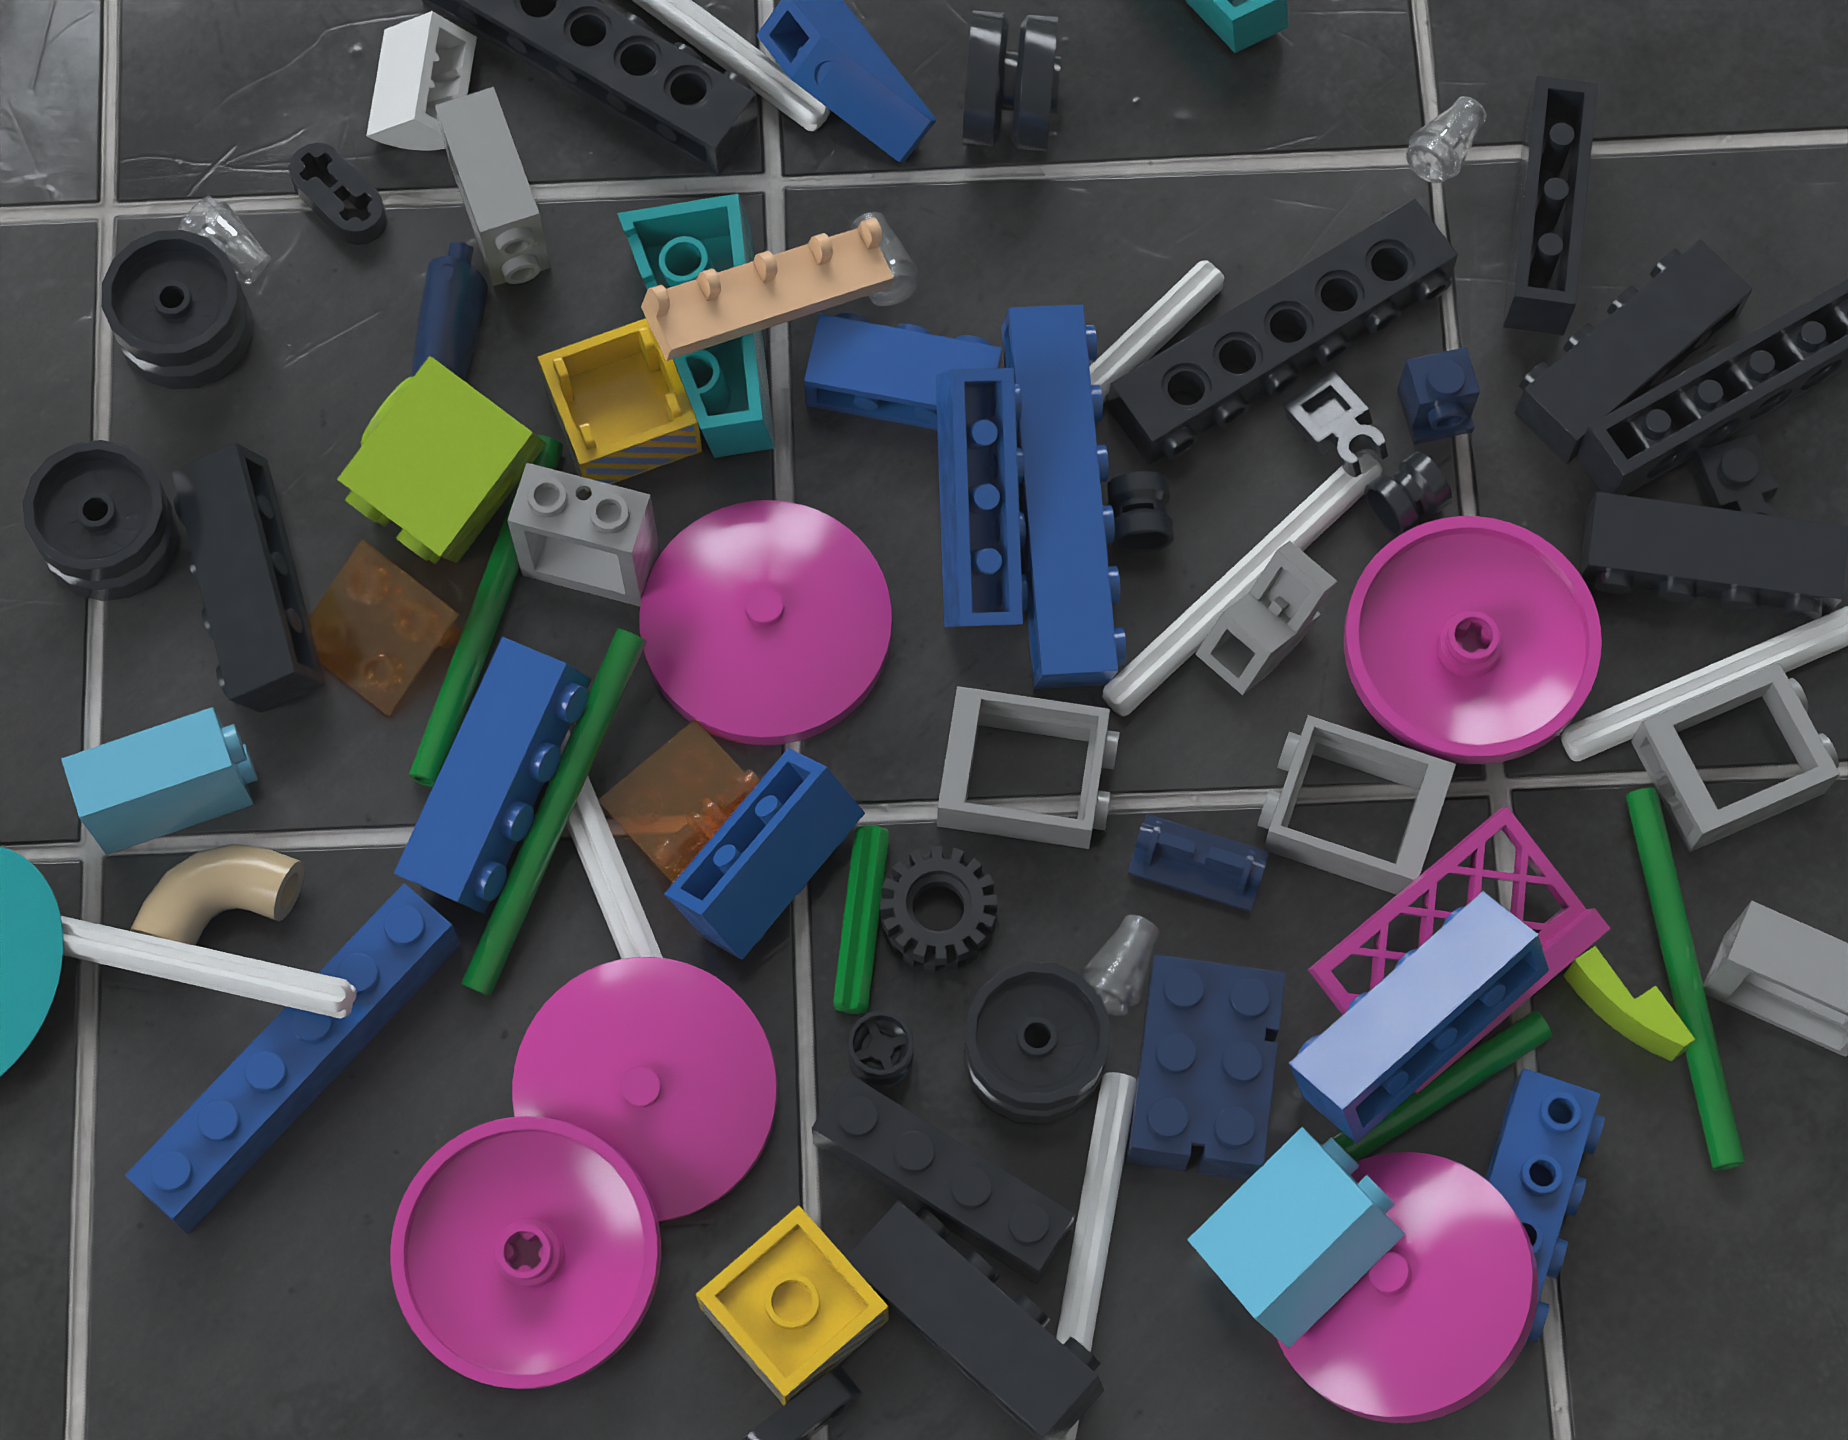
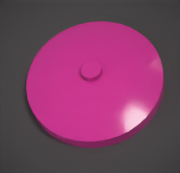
(766, 622)
(1472, 640)
(658, 1070)
(525, 1252)
(1437, 1310)

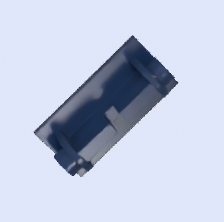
(1198, 862)

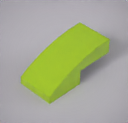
(1643, 1020)

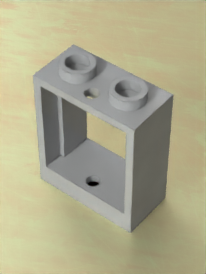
(493, 187)
(579, 544)
(1034, 716)
(1374, 756)
(1681, 784)
(1784, 976)

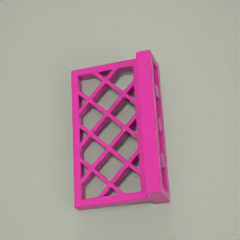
(1561, 936)

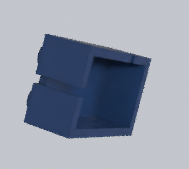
(1206, 1067)

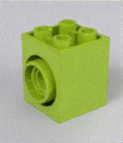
(438, 462)

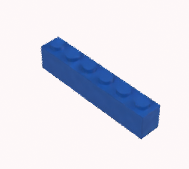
(1062, 499)
(292, 1062)

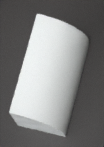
(418, 68)

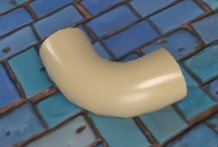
(219, 882)

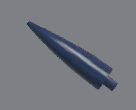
(450, 311)

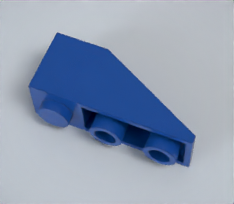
(847, 71)

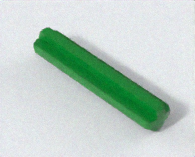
(861, 919)

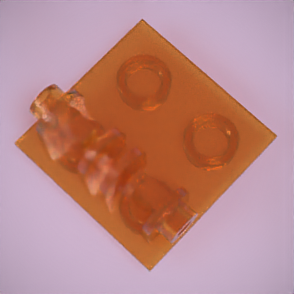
(379, 627)
(679, 798)

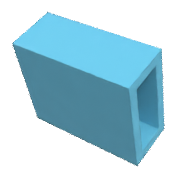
(160, 780)
(1298, 1235)

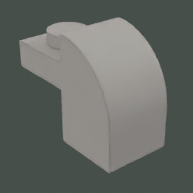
(1268, 620)

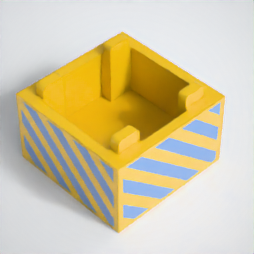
(620, 404)
(793, 1305)

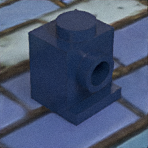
(1439, 395)

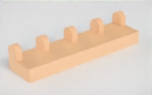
(767, 290)

